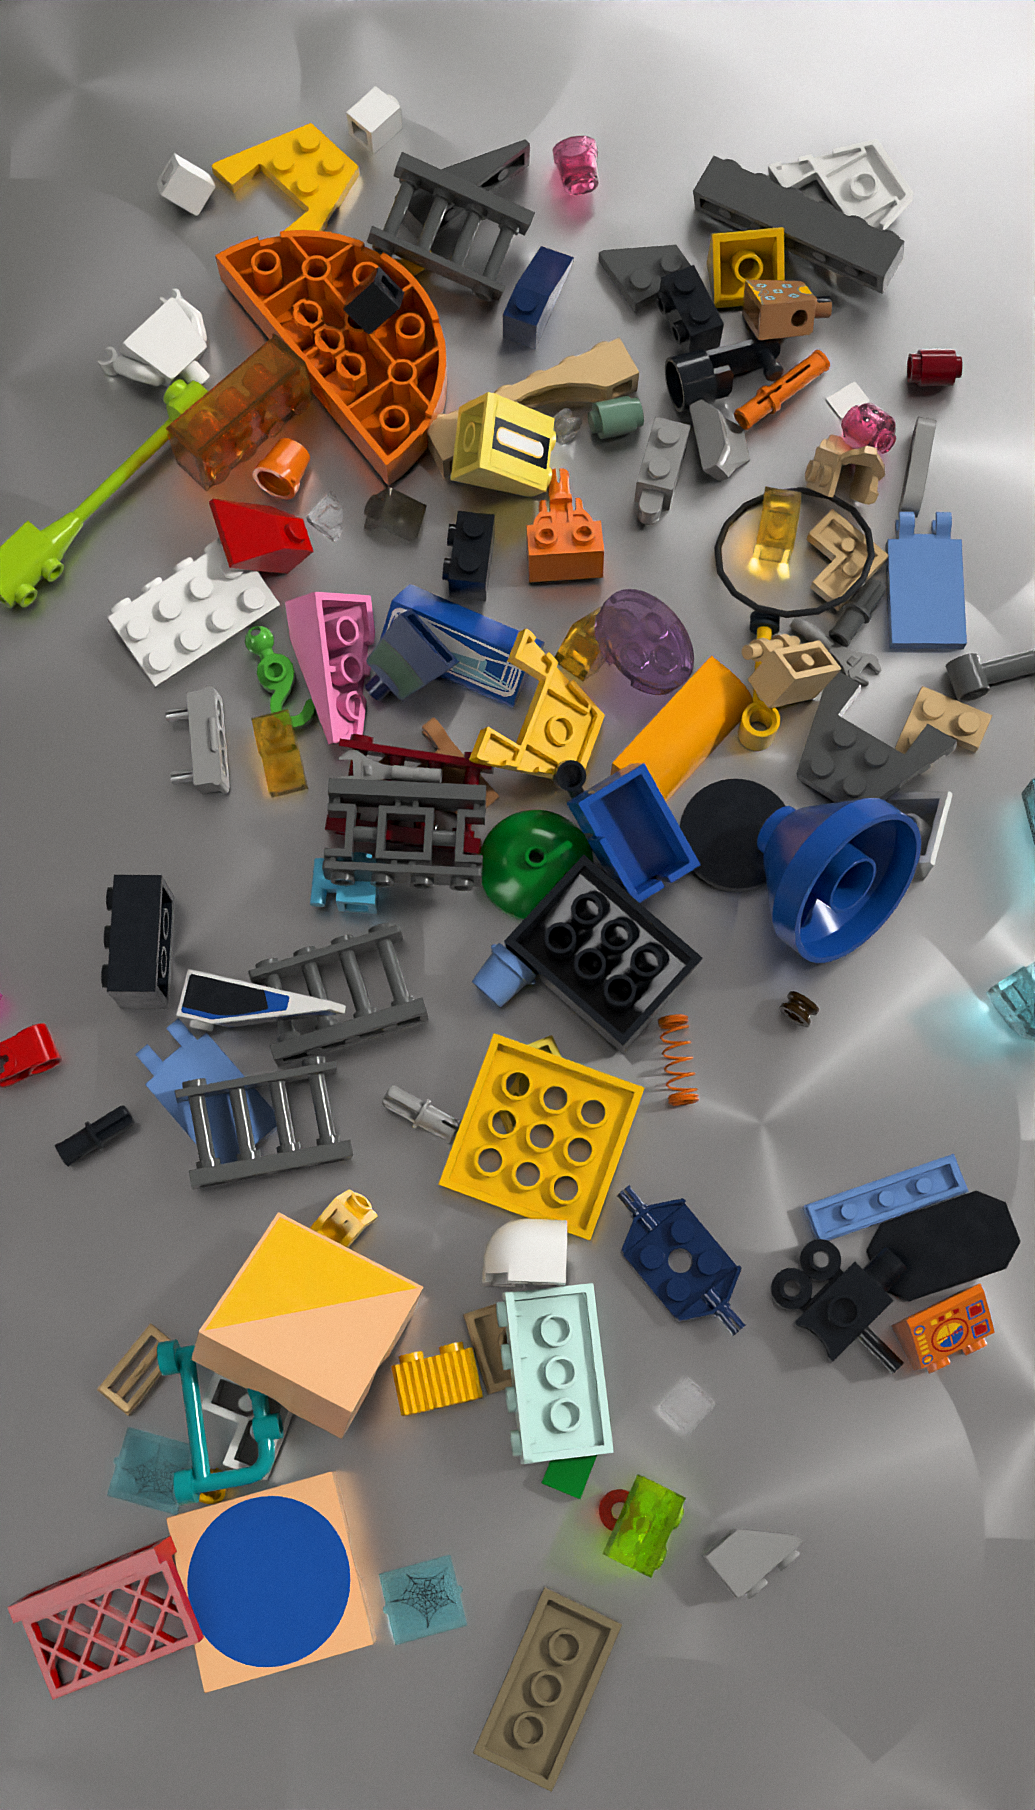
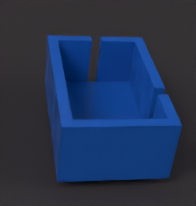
(633, 832)

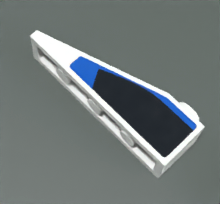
(235, 1003)

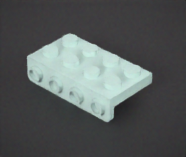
(555, 1373)

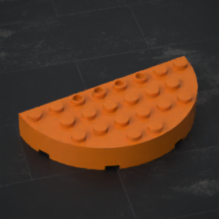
(375, 384)

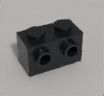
(690, 310)
(471, 555)

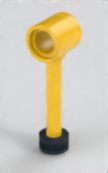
(764, 627)

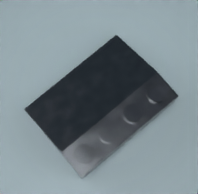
(602, 953)

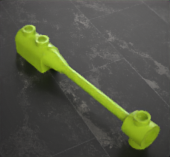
(37, 554)

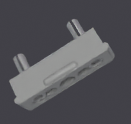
(206, 739)

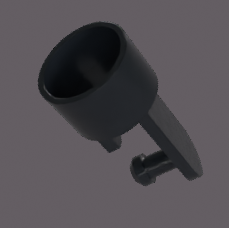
(711, 372)

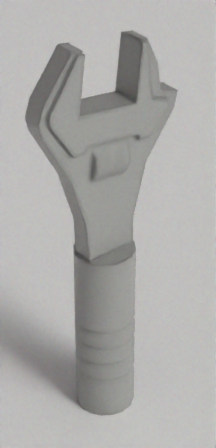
(849, 660)
(369, 769)

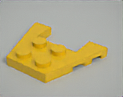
(302, 166)
(558, 724)

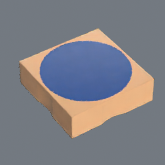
(271, 1581)

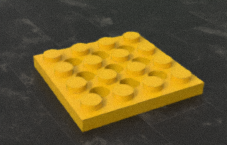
(491, 1096)

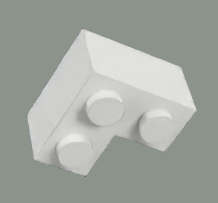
(234, 1403)

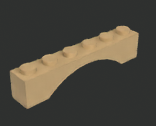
(590, 377)

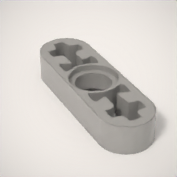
(917, 465)

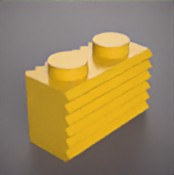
(436, 1380)

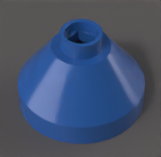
(836, 872)

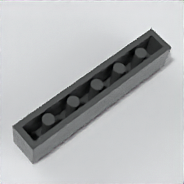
(810, 227)

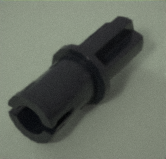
(94, 1135)

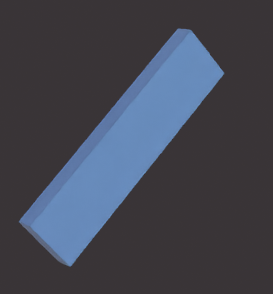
(885, 1199)

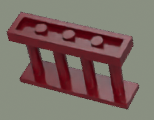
(407, 835)

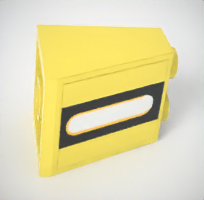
(503, 446)

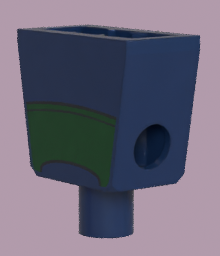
(407, 658)

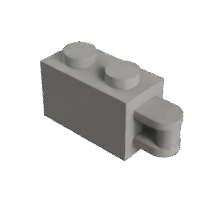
(660, 468)

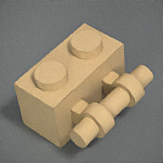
(789, 669)

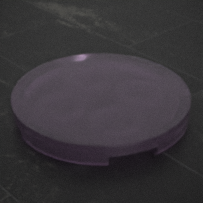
(644, 641)

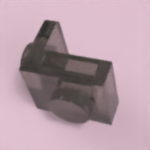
(395, 513)

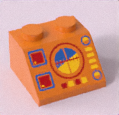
(946, 1328)

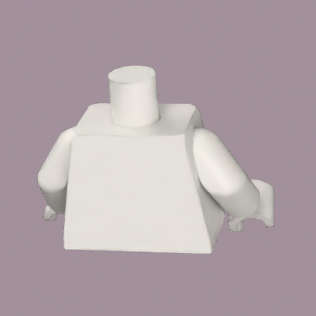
(163, 346)

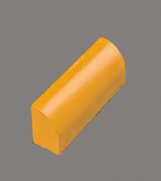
(688, 727)

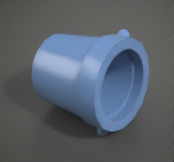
(503, 975)

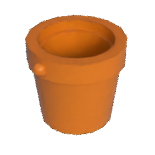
(282, 469)

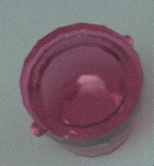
(577, 164)

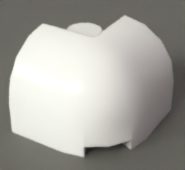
(526, 1254)

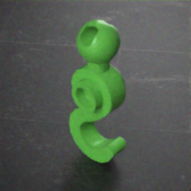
(276, 674)

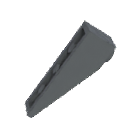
(485, 171)

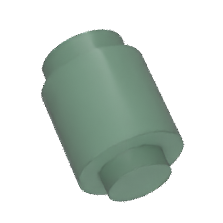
(616, 417)

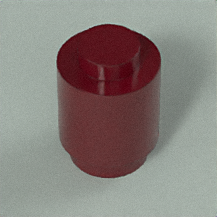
(934, 367)

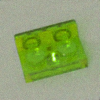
(645, 1526)

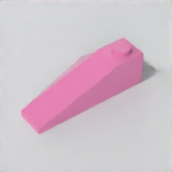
(331, 647)

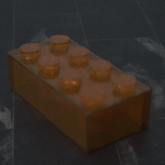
(241, 413)

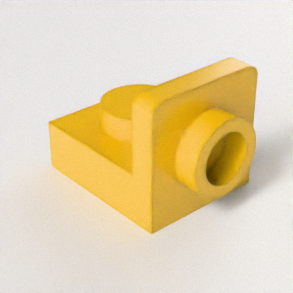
(345, 1218)

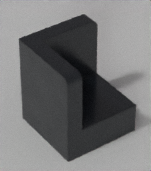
(374, 301)

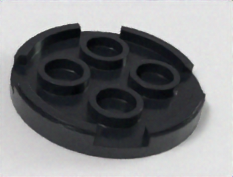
(724, 831)

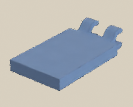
(925, 586)
(205, 1060)

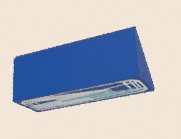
(474, 640)

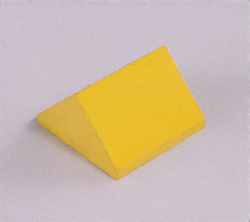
(743, 257)

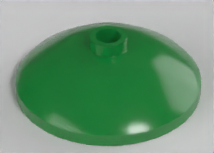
(508, 874)

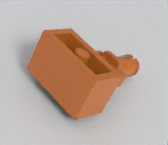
(564, 540)

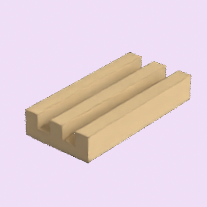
(124, 1363)

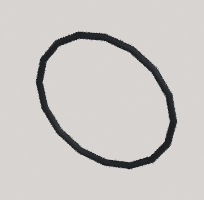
(802, 612)

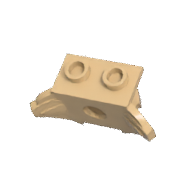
(832, 453)

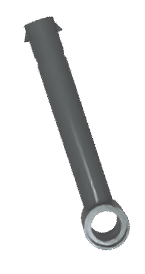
(972, 678)

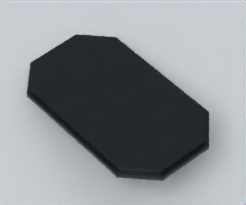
(948, 1243)

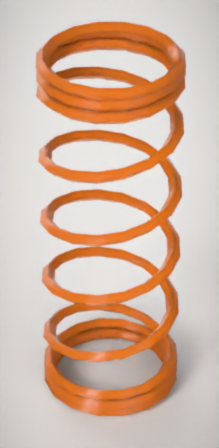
(671, 1022)

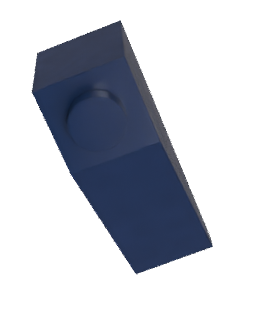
(535, 297)

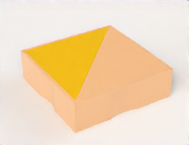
(307, 1324)

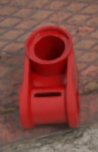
(28, 1054)

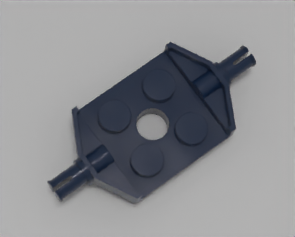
(712, 1273)

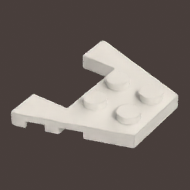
(855, 178)

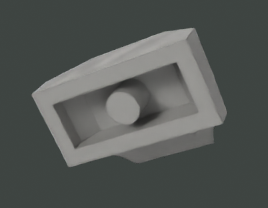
(719, 441)

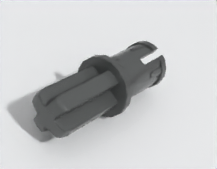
(857, 612)

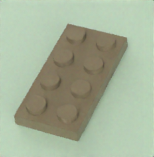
(547, 1689)

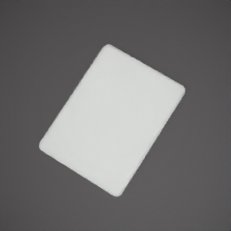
(846, 398)

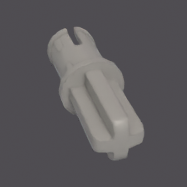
(420, 1113)

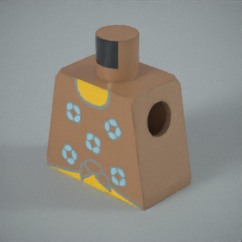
(782, 308)

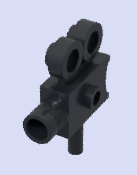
(845, 1303)

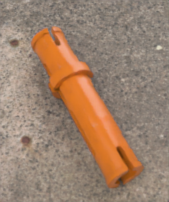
(769, 398)

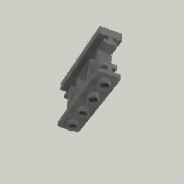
(404, 803)

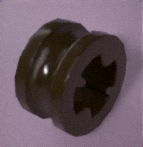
(799, 1009)

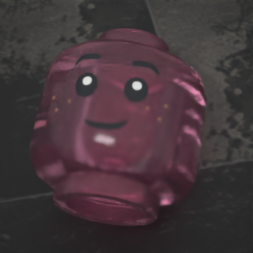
(870, 427)

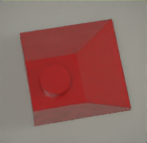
(260, 536)

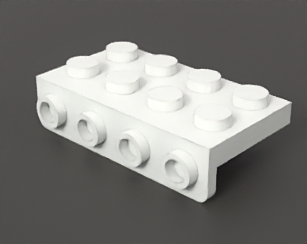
(190, 613)

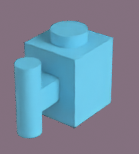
(356, 898)

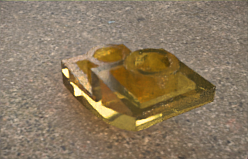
(279, 753)

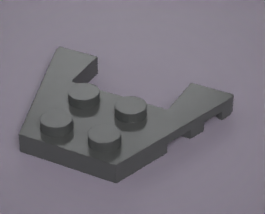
(853, 764)

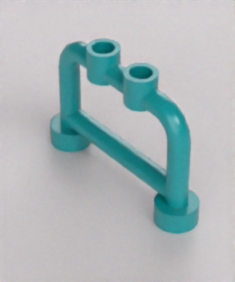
(199, 1479)

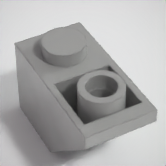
(748, 1555)

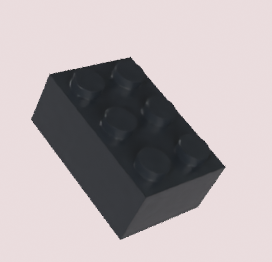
(139, 941)

